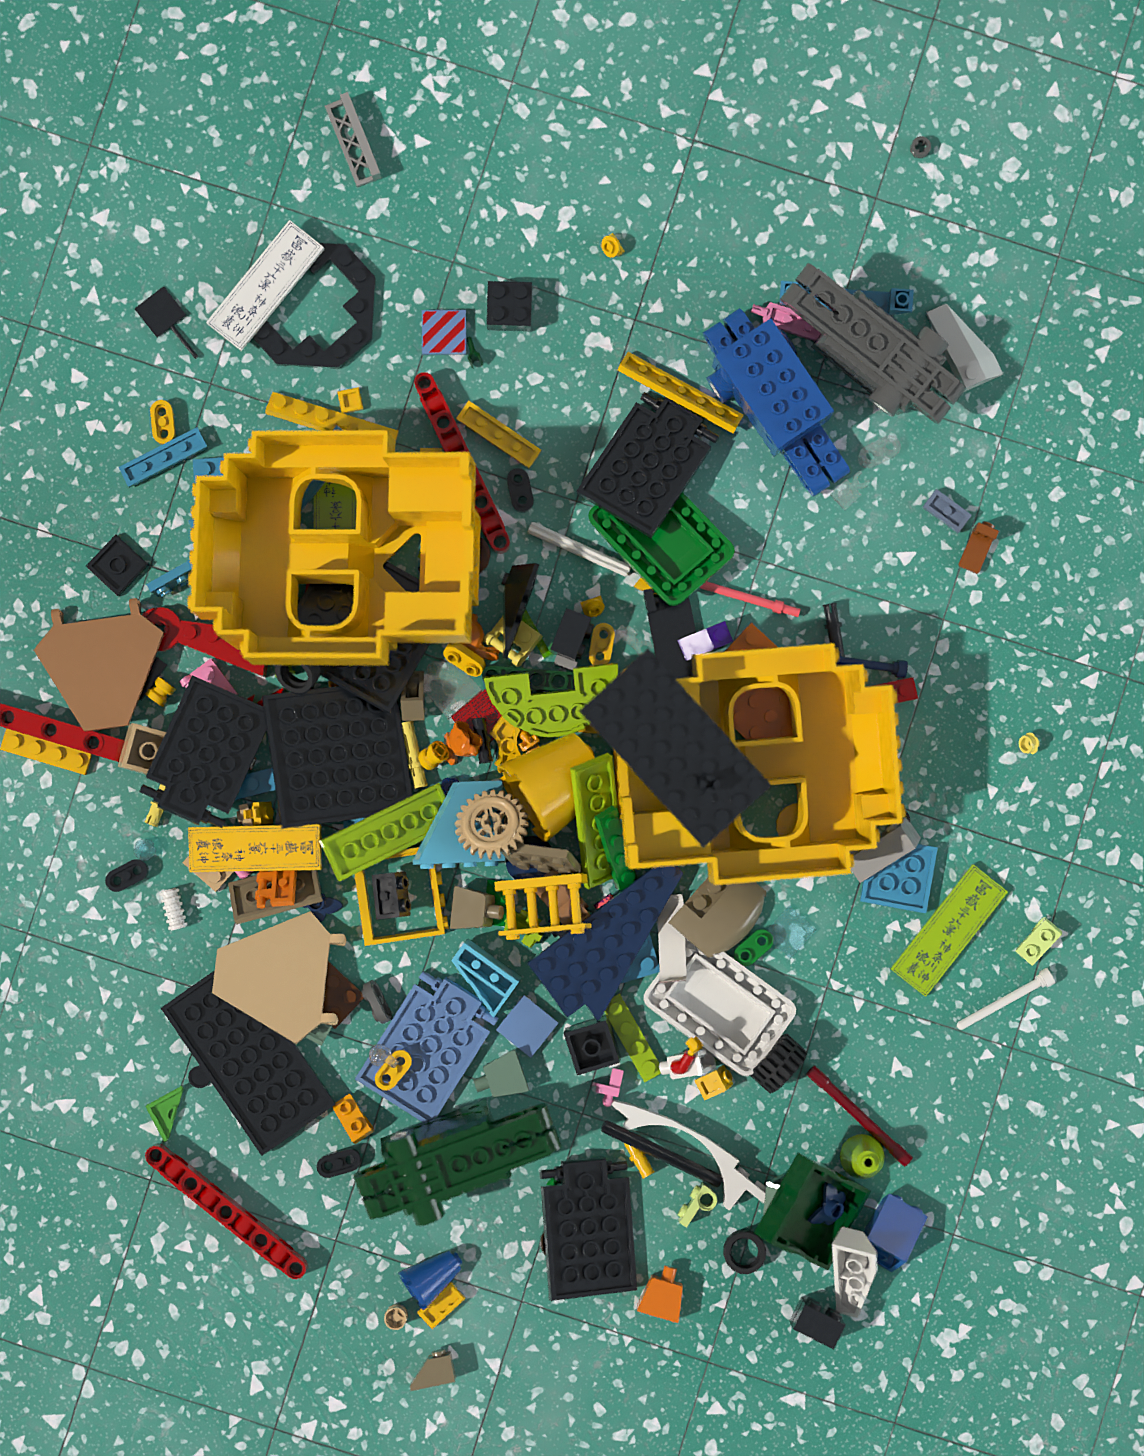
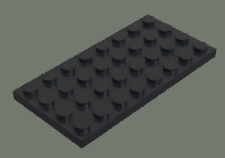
(249, 1065)

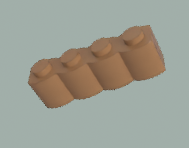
(564, 902)

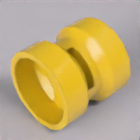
(159, 693)
(433, 755)

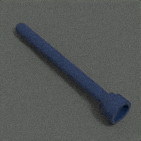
(897, 668)

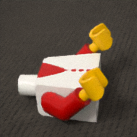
(689, 1063)

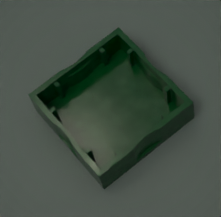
(797, 1199)

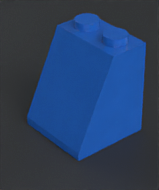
(894, 1231)

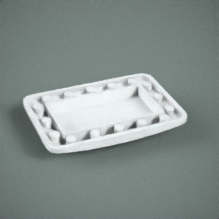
(724, 1007)

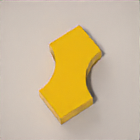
(506, 739)

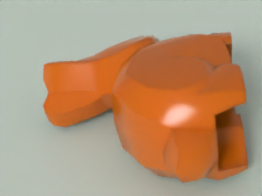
(476, 644)
(461, 742)

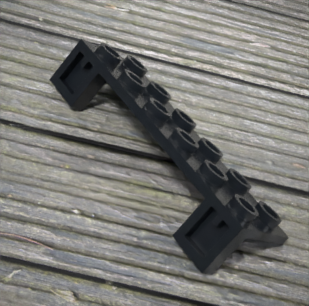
(667, 626)

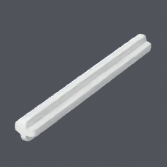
(579, 549)

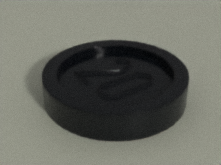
(198, 1078)

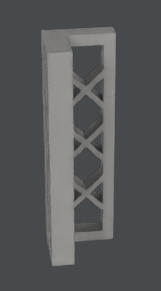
(360, 136)

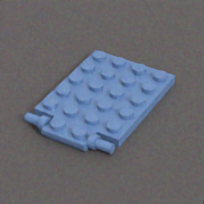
(440, 1040)

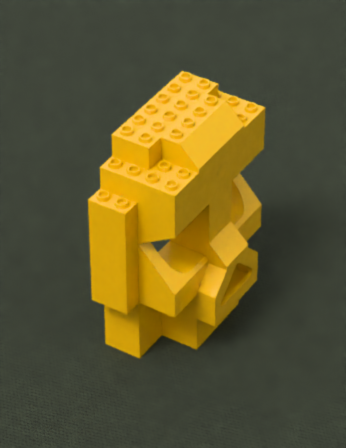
(255, 555)
(837, 757)

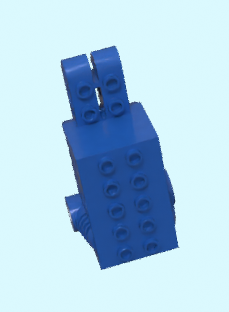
(775, 396)

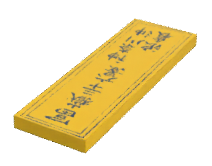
(254, 848)

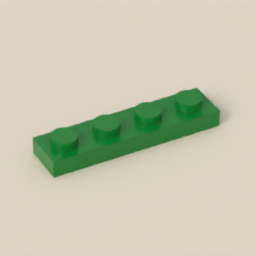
(612, 838)

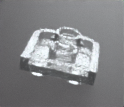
(449, 687)

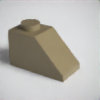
(413, 698)
(435, 1371)

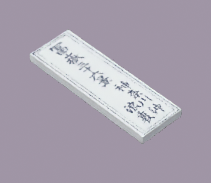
(265, 285)

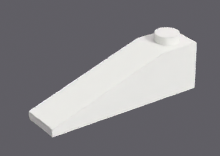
(966, 353)
(853, 1270)

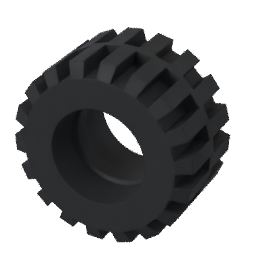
(779, 1064)

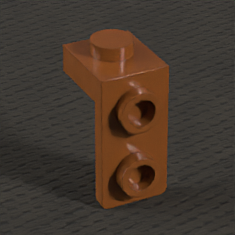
(978, 546)

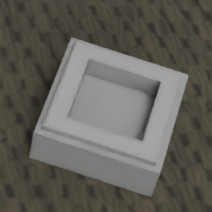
(565, 663)

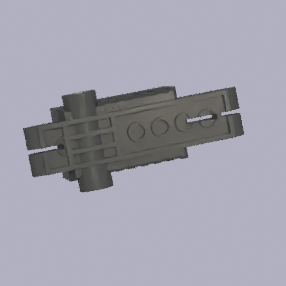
(875, 347)

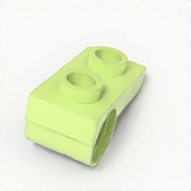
(1038, 941)
(688, 1211)

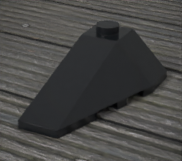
(516, 594)

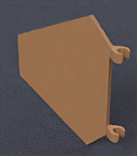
(101, 664)

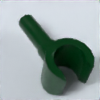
(474, 355)

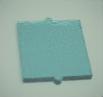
(790, 932)

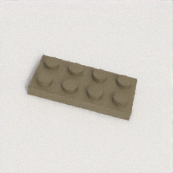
(244, 903)

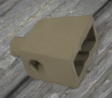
(473, 909)

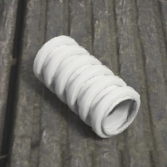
(173, 909)

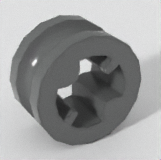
(921, 139)

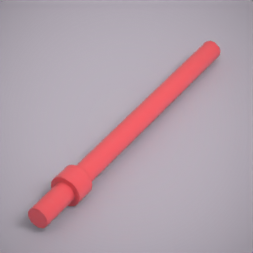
(776, 606)

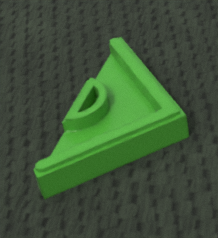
(164, 1111)

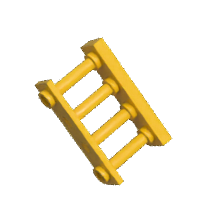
(530, 887)

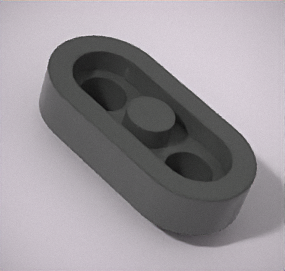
(380, 1008)

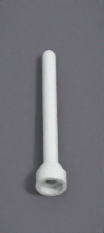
(1043, 979)

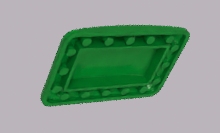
(678, 556)

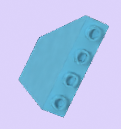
(441, 841)

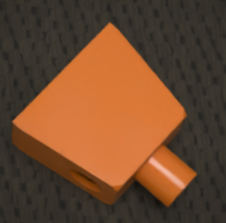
(662, 1296)

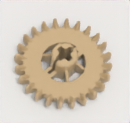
(501, 839)

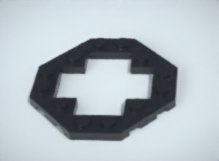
(359, 307)

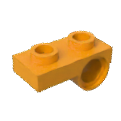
(353, 1119)

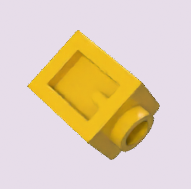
(714, 1082)

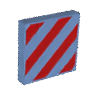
(443, 332)

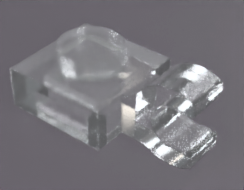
(629, 636)

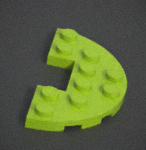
(548, 712)

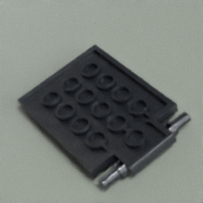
(648, 463)
(206, 753)
(588, 1229)

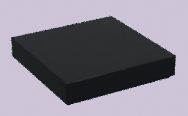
(117, 565)

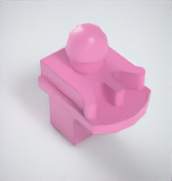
(611, 1089)

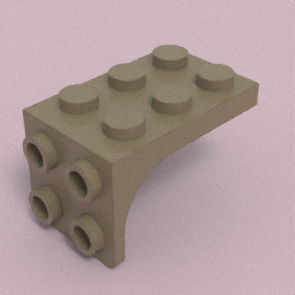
(542, 858)

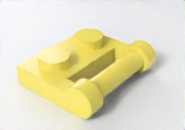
(525, 638)

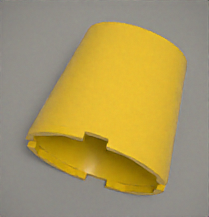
(544, 782)

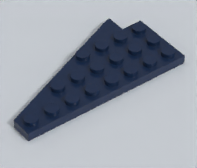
(593, 964)

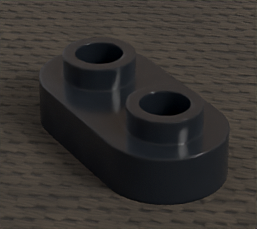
(520, 489)
(127, 875)
(339, 1163)

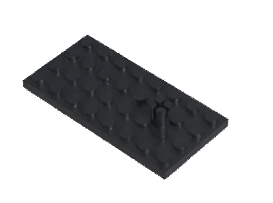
(675, 748)

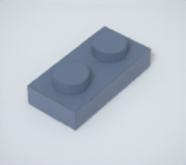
(947, 511)

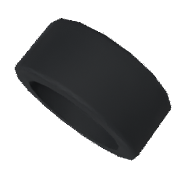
(294, 684)
(727, 1248)

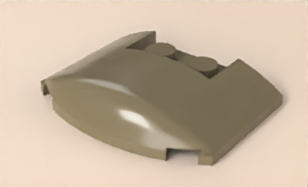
(719, 915)

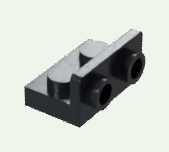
(391, 895)

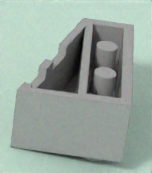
(894, 843)

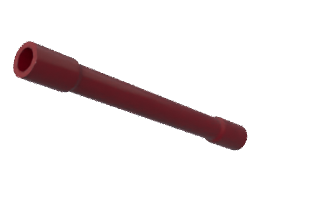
(894, 1148)

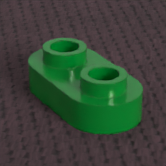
(753, 947)

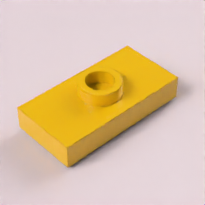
(442, 1305)

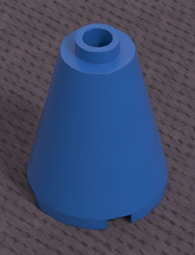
(430, 1277)

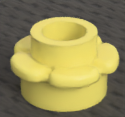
(1029, 743)

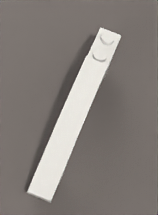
(734, 1180)

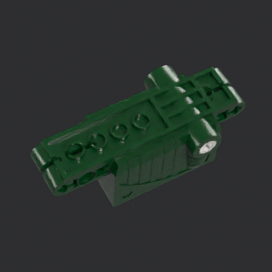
(452, 1158)

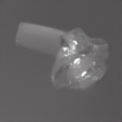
(380, 1054)

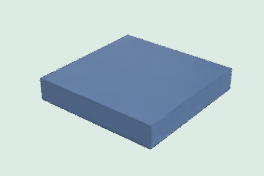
(527, 1026)

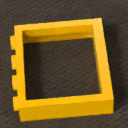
(365, 913)

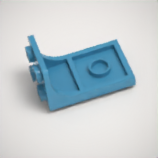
(179, 575)

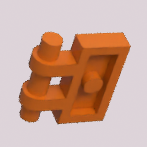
(282, 889)

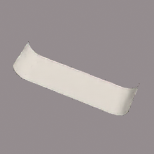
(671, 944)

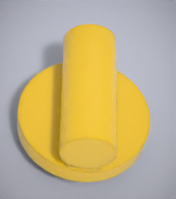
(611, 246)
(593, 606)

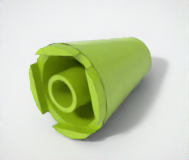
(858, 1149)

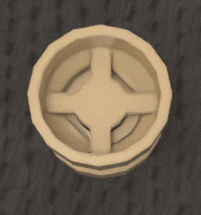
(393, 1319)

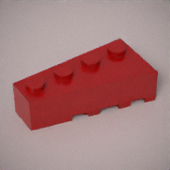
(205, 640)

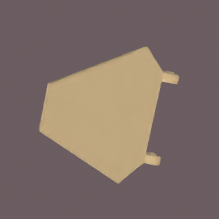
(279, 975)

